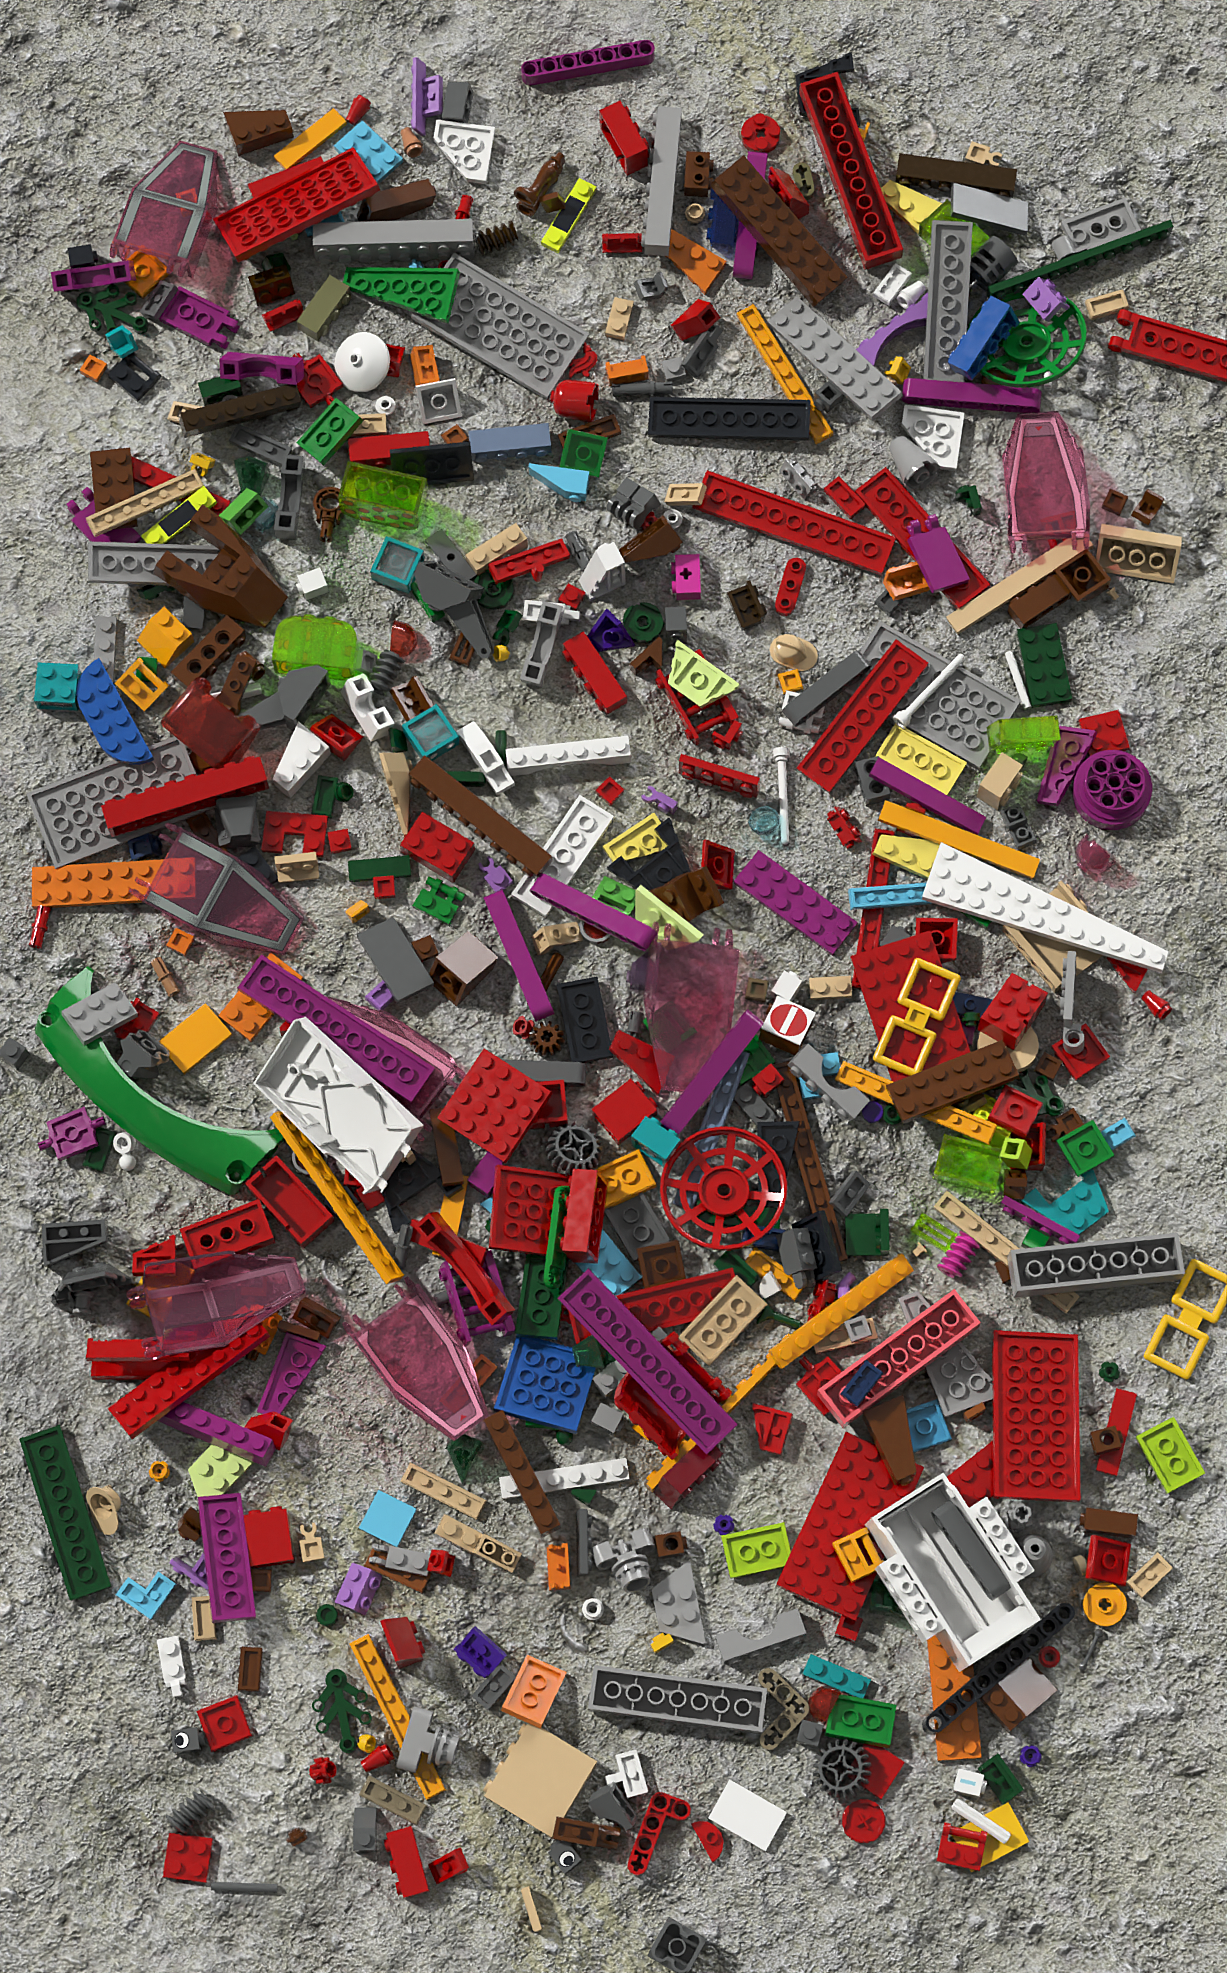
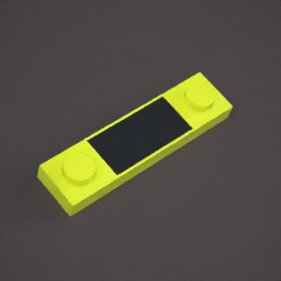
(568, 217)
(178, 518)

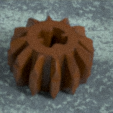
(553, 1034)

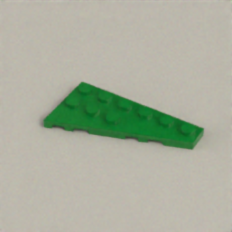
(414, 289)

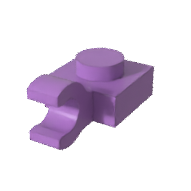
(664, 802)

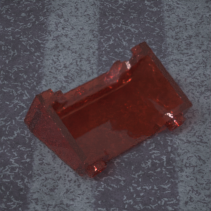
(209, 726)

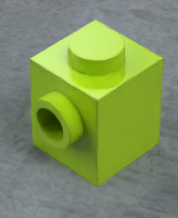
(1016, 1153)

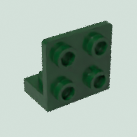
(867, 1234)

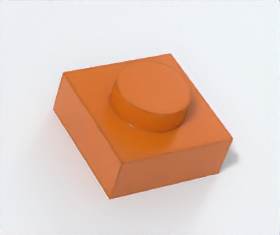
(93, 368)
(180, 941)

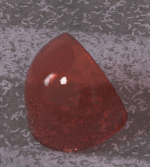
(403, 638)
(822, 1702)

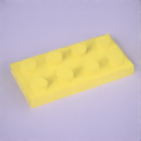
(921, 759)

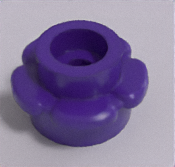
(719, 1520)
(1030, 1762)

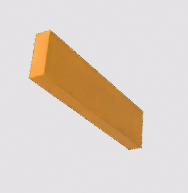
(310, 139)
(452, 1210)

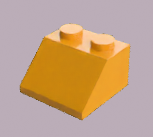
(165, 637)

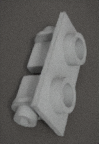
(793, 474)

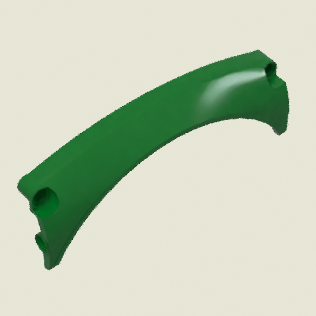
(200, 1149)

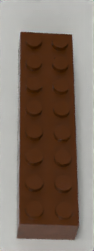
(778, 231)

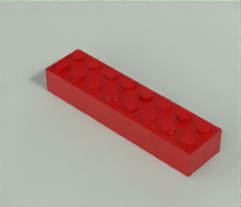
(184, 796)

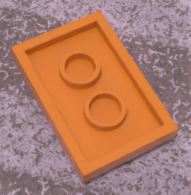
(533, 1691)

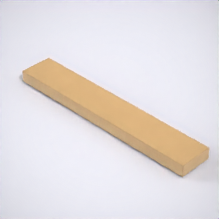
(144, 503)

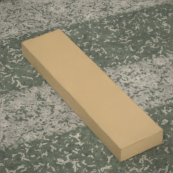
(443, 1491)

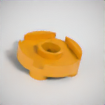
(1113, 1596)

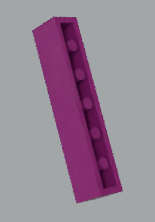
(220, 1433)

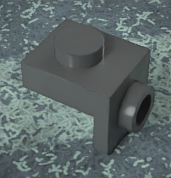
(651, 287)

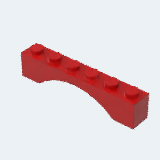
(485, 1292)

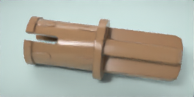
(165, 977)

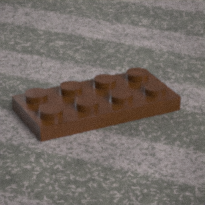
(112, 479)

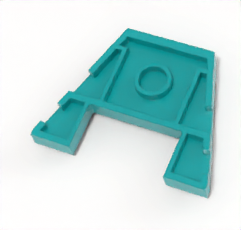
(1076, 1208)

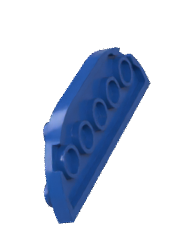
(109, 717)

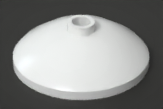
(370, 366)

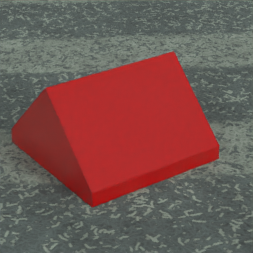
(337, 736)
(719, 863)
(944, 935)
(1036, 1140)

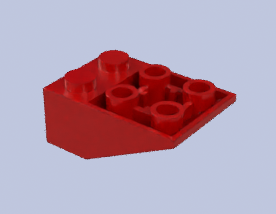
(788, 192)

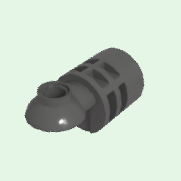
(991, 263)

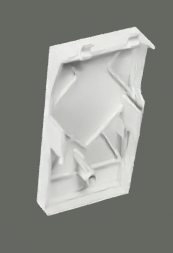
(338, 1105)

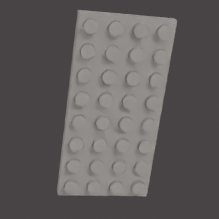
(508, 330)
(956, 711)
(72, 811)

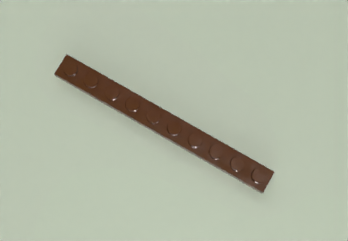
(807, 1154)

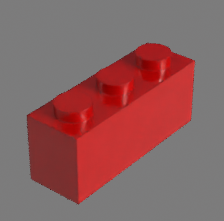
(406, 1862)

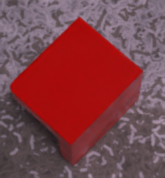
(848, 1629)

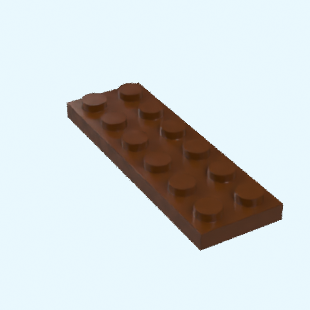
(952, 1081)

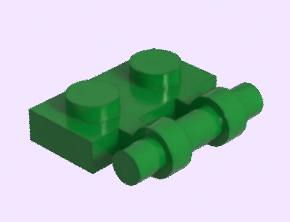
(435, 906)

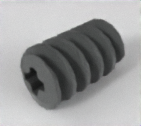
(384, 670)
(190, 1812)

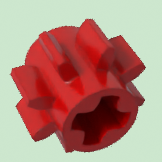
(322, 1770)

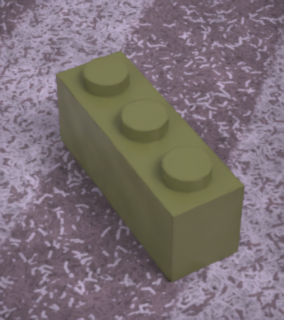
(324, 308)

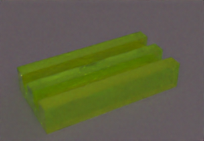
(937, 1225)

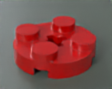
(760, 123)

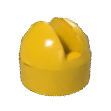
(500, 653)
(367, 1743)

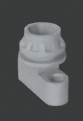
(627, 1559)
(439, 1746)

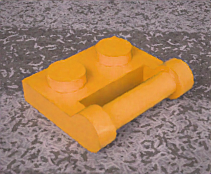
(136, 689)
(852, 1557)

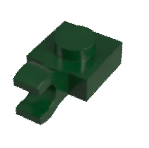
(152, 591)
(508, 623)

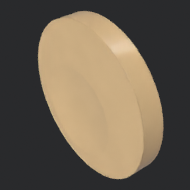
(1025, 1052)

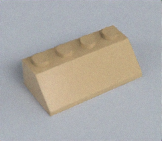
(1138, 553)

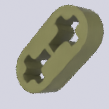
(806, 180)

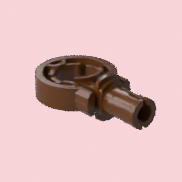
(328, 515)

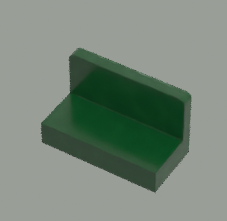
(217, 388)
(741, 1268)

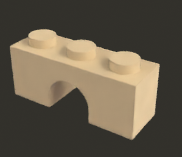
(507, 542)

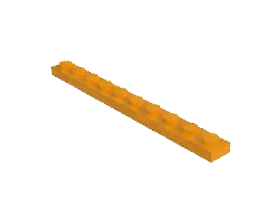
(338, 1199)
(743, 1389)

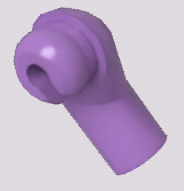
(844, 1284)

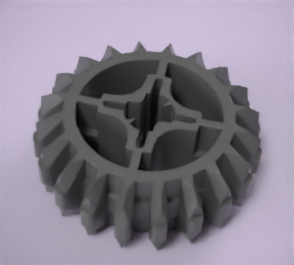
(577, 1144)
(861, 1772)

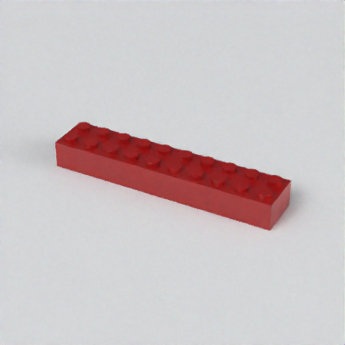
(851, 170)

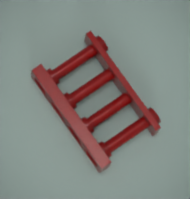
(727, 714)

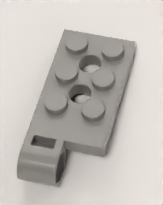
(1079, 233)
(1067, 1006)

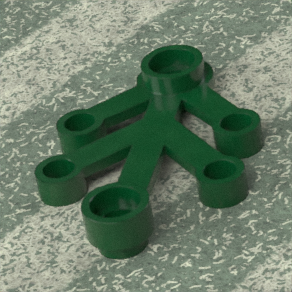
(110, 309)
(1048, 1099)
(341, 1707)

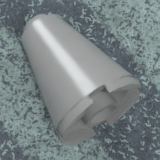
(913, 464)
(1042, 1558)

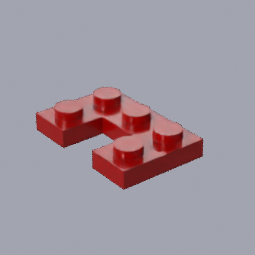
(307, 825)

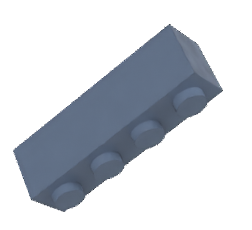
(510, 442)

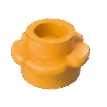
(155, 1466)

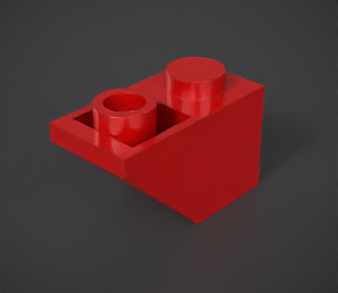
(695, 320)
(272, 1426)

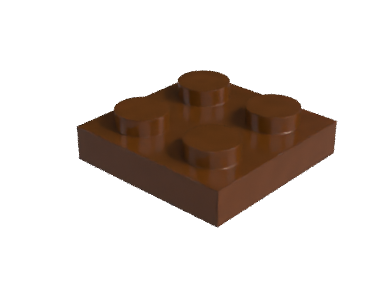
(661, 1263)

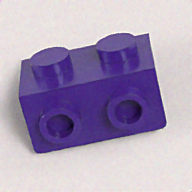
(480, 1652)

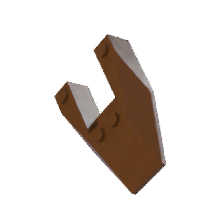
(234, 581)

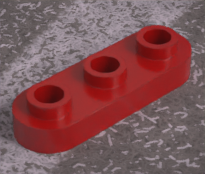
(788, 594)

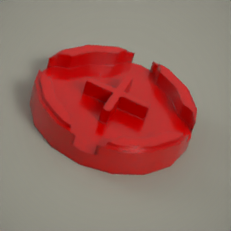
(863, 1821)

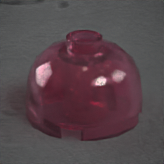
(1092, 856)

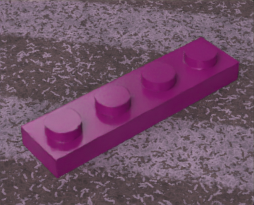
(1032, 1218)

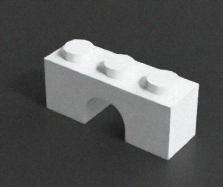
(358, 695)

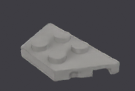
(678, 1606)

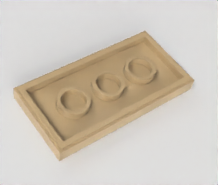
(722, 1320)

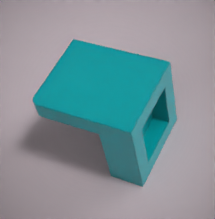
(121, 341)

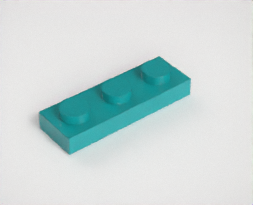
(836, 1676)

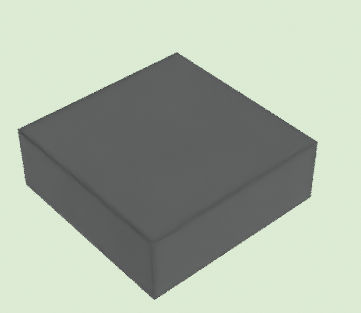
(886, 603)

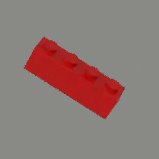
(376, 449)
(594, 673)

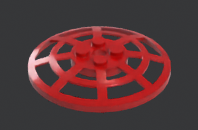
(723, 1176)

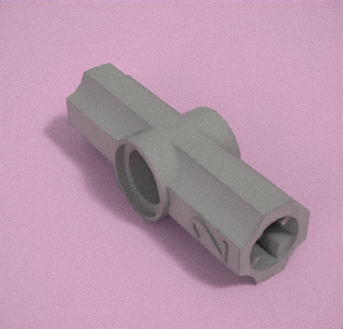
(1019, 1517)

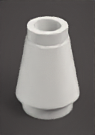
(910, 294)

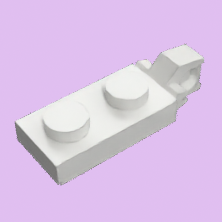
(532, 610)
(172, 1664)

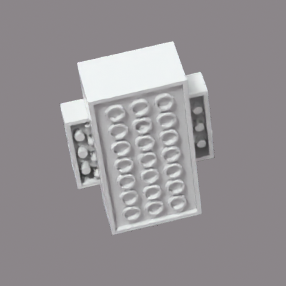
(935, 1584)

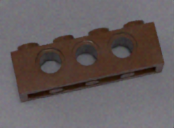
(210, 644)

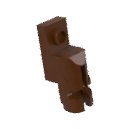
(585, 1832)

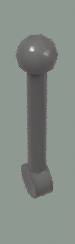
(1083, 1665)

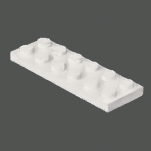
(569, 849)

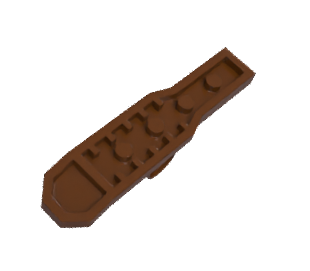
(230, 696)

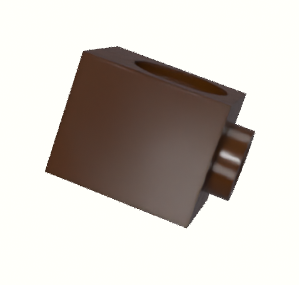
(1097, 1444)
(661, 1541)

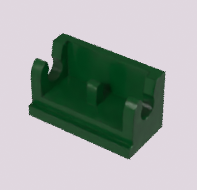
(1000, 1779)

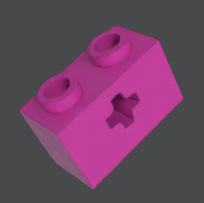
(686, 588)

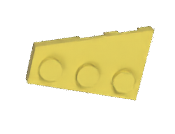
(908, 204)
(637, 841)
(908, 853)

